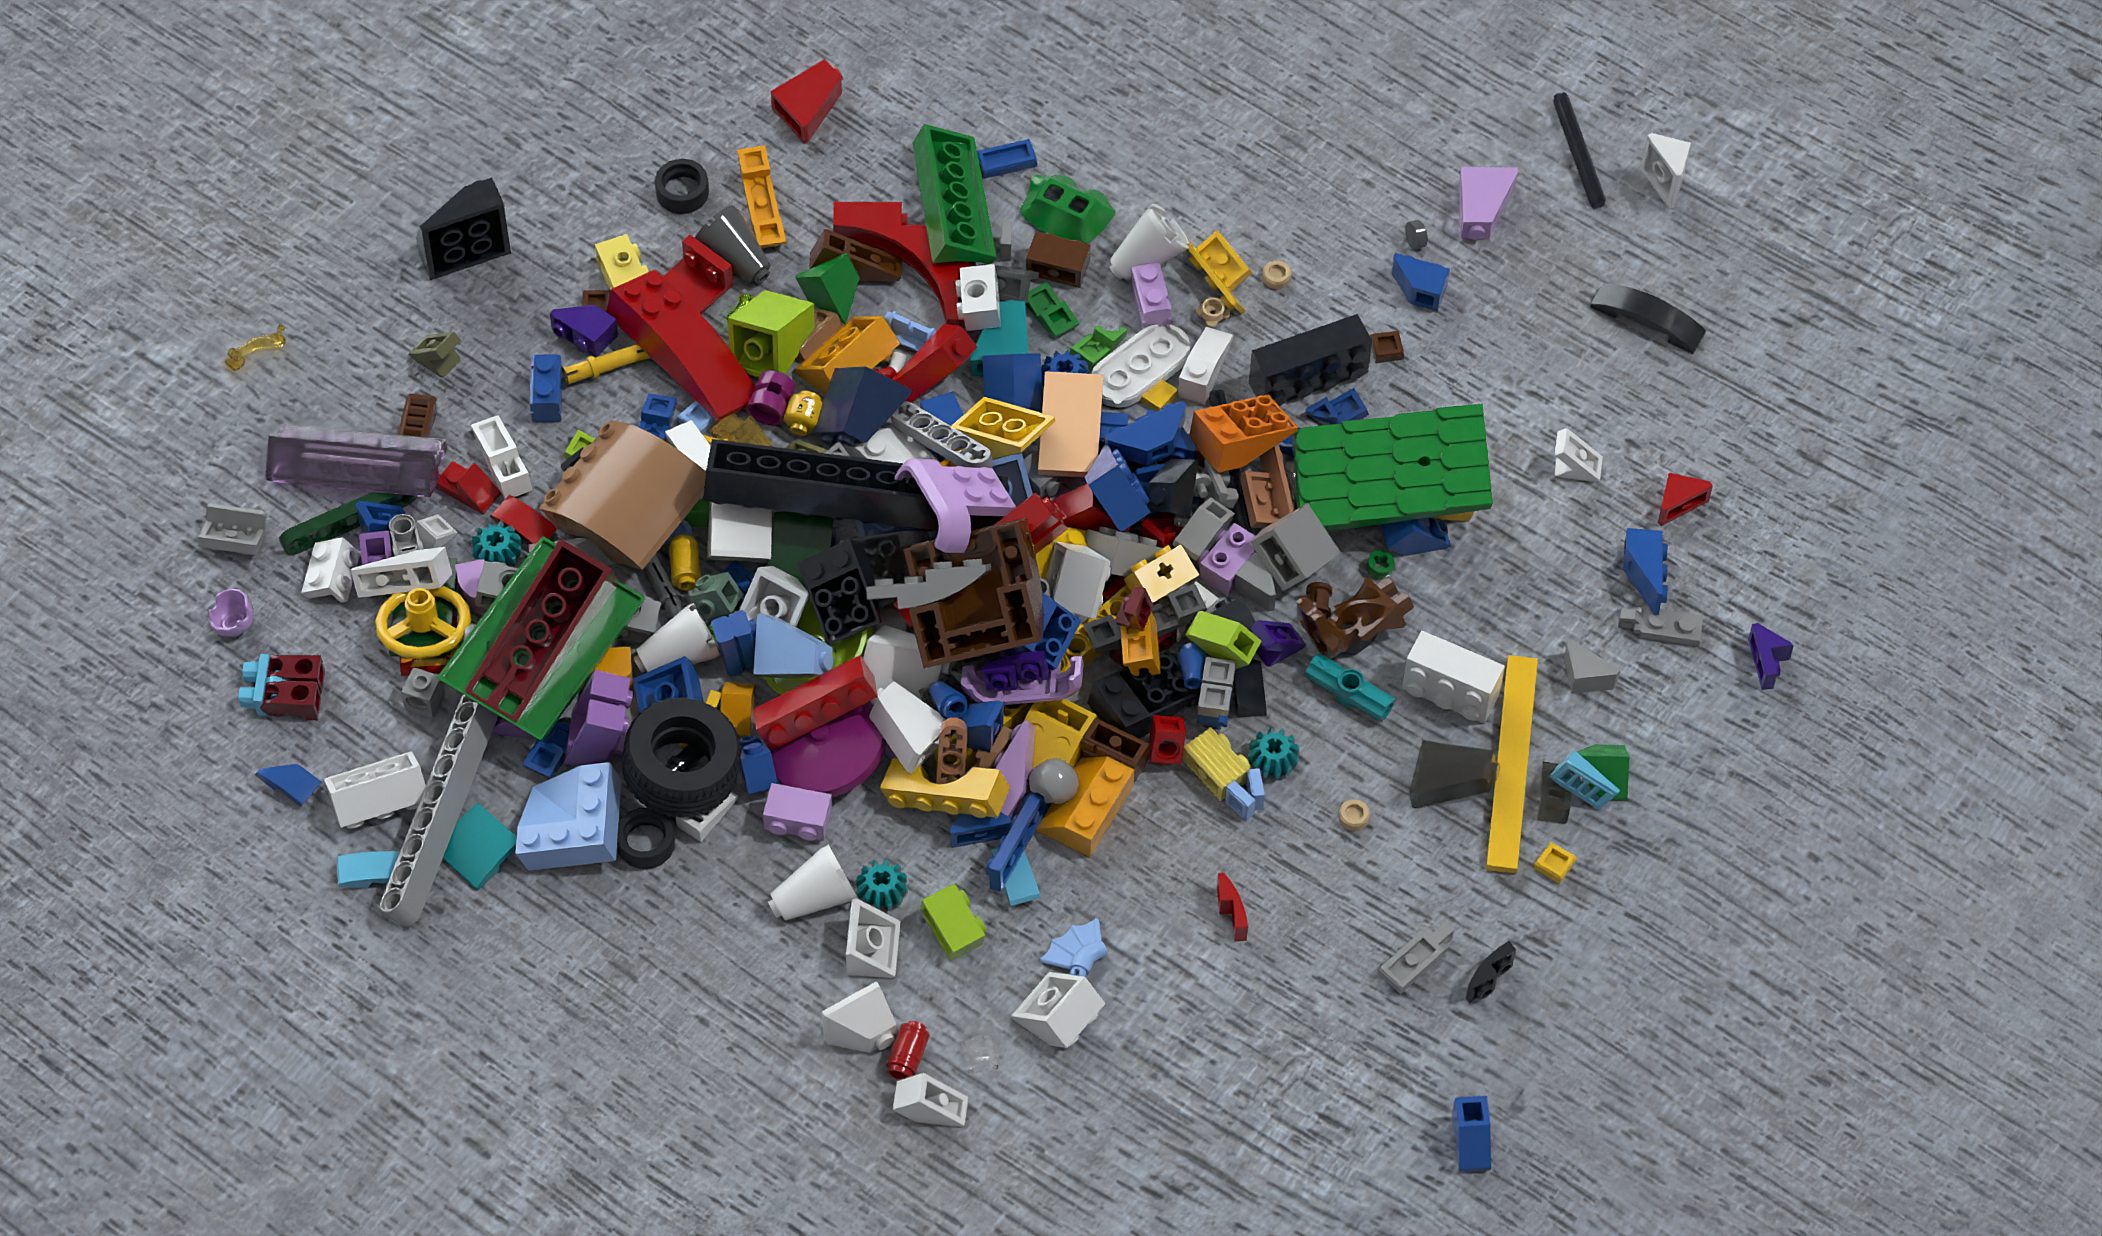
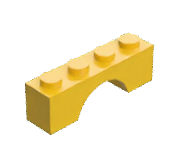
(976, 793)

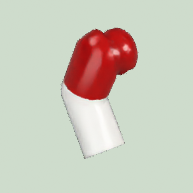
(896, 364)

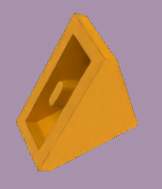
(738, 705)

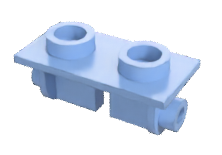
(908, 332)

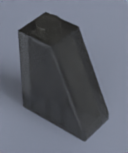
(1451, 773)

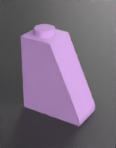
(1483, 198)

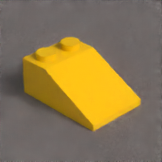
(1002, 426)

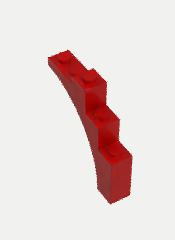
(887, 229)

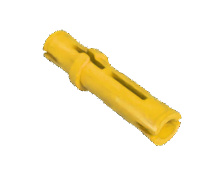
(594, 366)

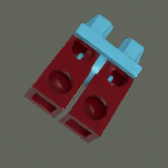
(284, 685)

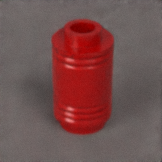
(907, 1050)

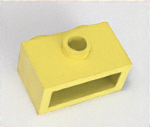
(619, 260)

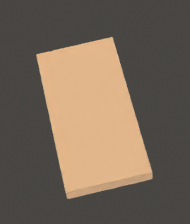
(1073, 440)

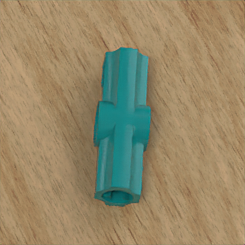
(1336, 678)

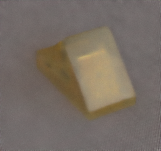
(740, 431)

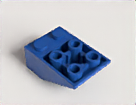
(1117, 488)

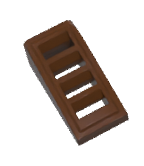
(418, 415)

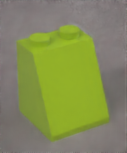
(770, 332)

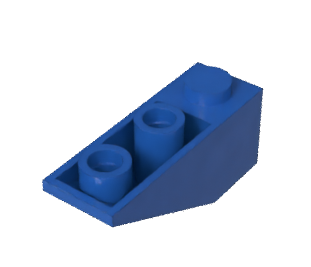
(1644, 565)

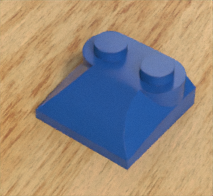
(669, 681)

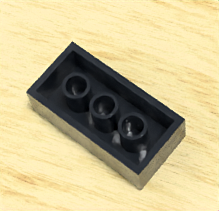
(1311, 360)

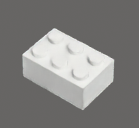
(1452, 677)

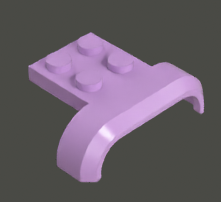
(955, 496)
(1055, 688)

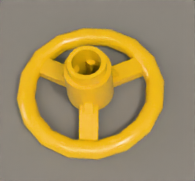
(422, 618)

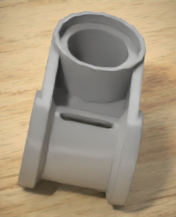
(404, 535)

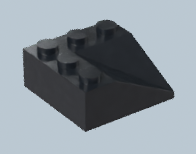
(464, 231)

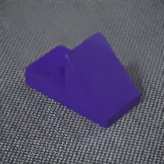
(1277, 641)
(1767, 651)

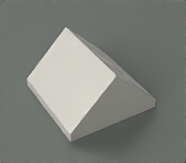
(1665, 165)
(871, 942)

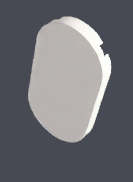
(1142, 363)

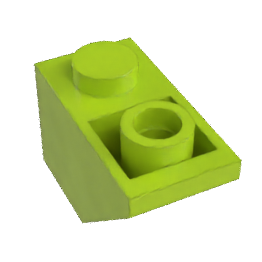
(1223, 638)

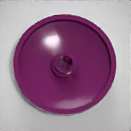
(833, 755)

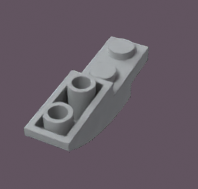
(940, 584)

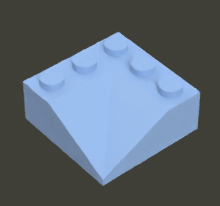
(571, 819)

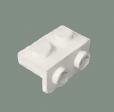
(330, 569)

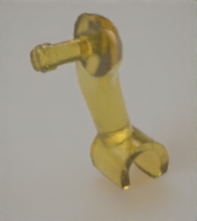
(272, 340)

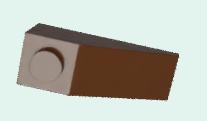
(868, 261)

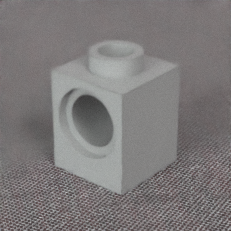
(422, 693)

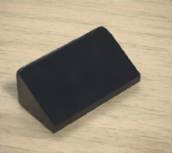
(1249, 690)

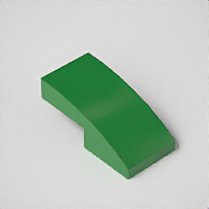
(1049, 311)

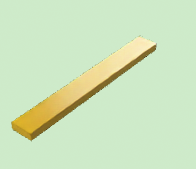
(1513, 760)

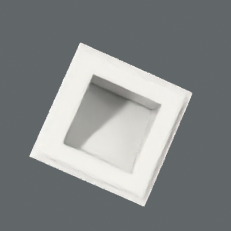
(434, 531)

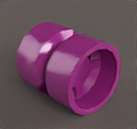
(771, 397)

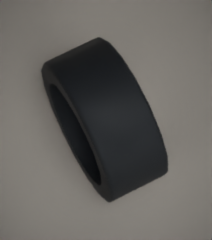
(684, 203)
(651, 858)

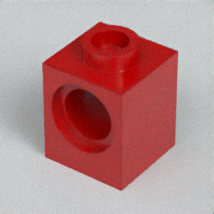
(1166, 729)

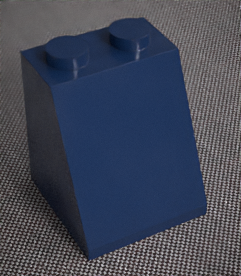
(857, 405)

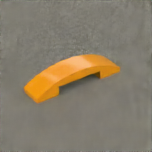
(761, 197)

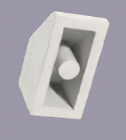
(930, 1101)

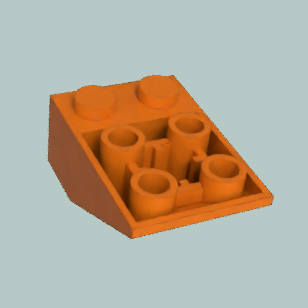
(1239, 431)

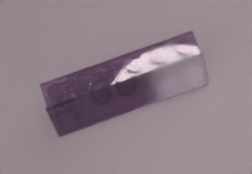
(354, 460)

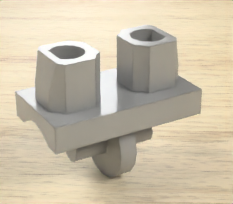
(1214, 485)

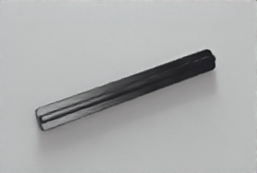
(1579, 150)

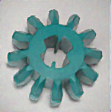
(496, 544)
(1274, 753)
(881, 885)

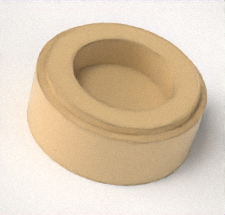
(1276, 275)
(1354, 815)

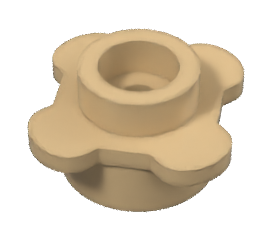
(1212, 305)

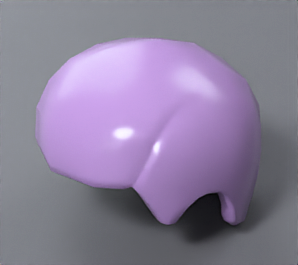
(231, 613)

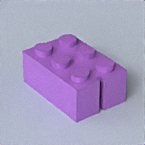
(598, 719)

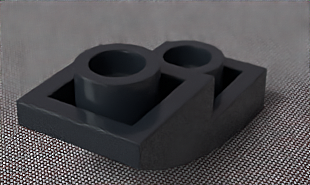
(1485, 977)

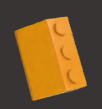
(856, 344)
(1087, 816)

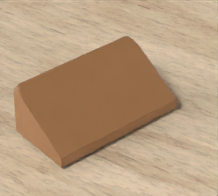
(825, 326)

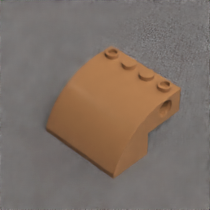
(626, 493)

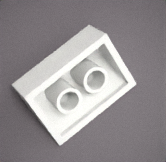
(376, 790)

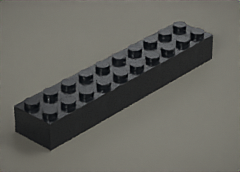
(820, 486)

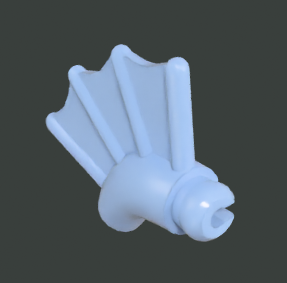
(1077, 949)

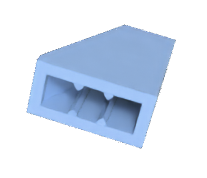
(788, 651)

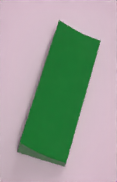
(953, 196)

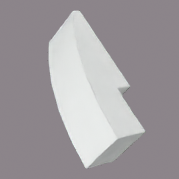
(502, 457)

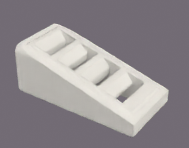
(702, 829)

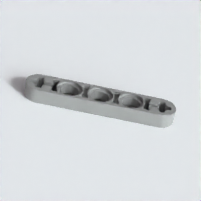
(938, 428)

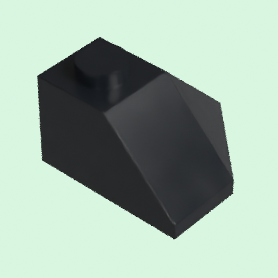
(1172, 489)

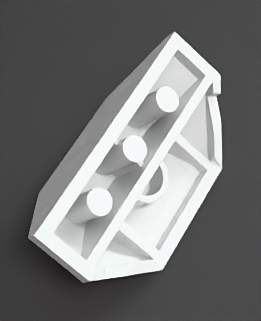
(889, 445)

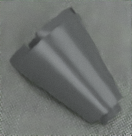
(736, 244)

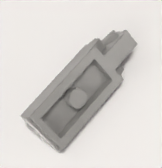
(1665, 627)
(1416, 957)

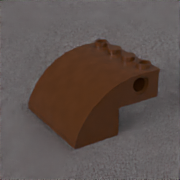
(991, 614)

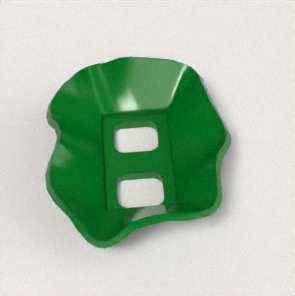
(1057, 217)

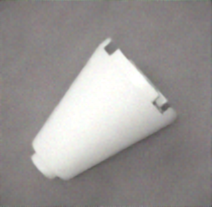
(1148, 242)
(680, 637)
(812, 887)

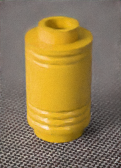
(684, 562)

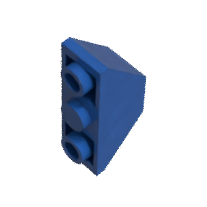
(1149, 436)

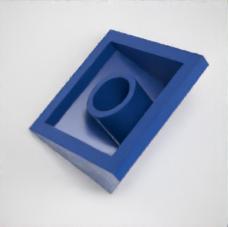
(1014, 379)

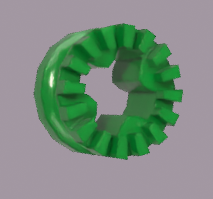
(1381, 572)

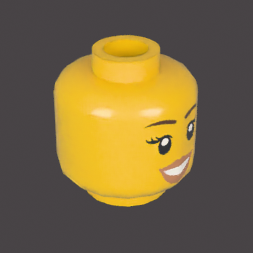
(803, 412)

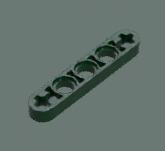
(334, 522)

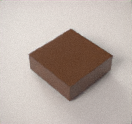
(596, 297)
(1387, 346)

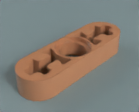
(946, 748)

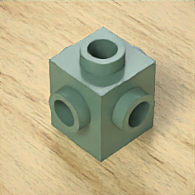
(715, 595)

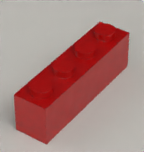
(815, 703)

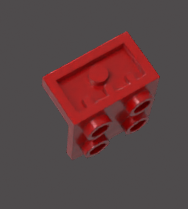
(700, 274)

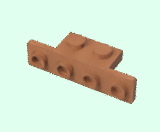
(1268, 491)

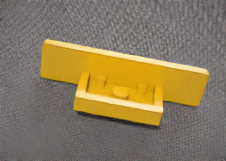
(1222, 265)

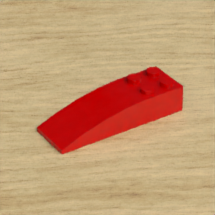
(681, 343)

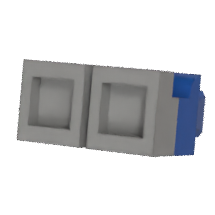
(1216, 693)

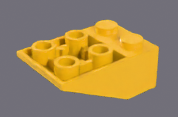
(1058, 730)

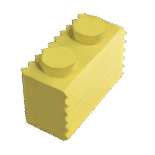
(1215, 762)

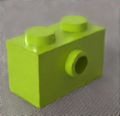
(953, 921)

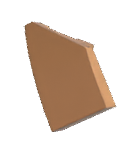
(1002, 742)

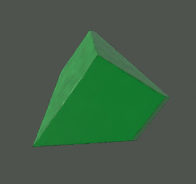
(831, 285)
(1612, 763)

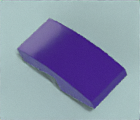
(1006, 671)

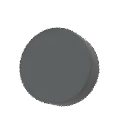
(1416, 234)

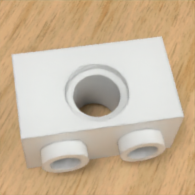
(979, 297)

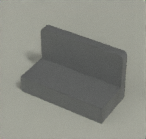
(1014, 282)

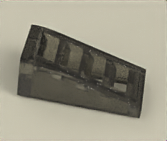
(1548, 808)

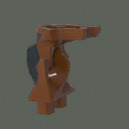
(1368, 611)

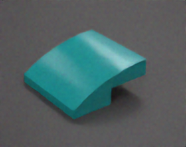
(479, 846)

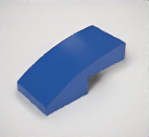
(658, 414)
(549, 755)

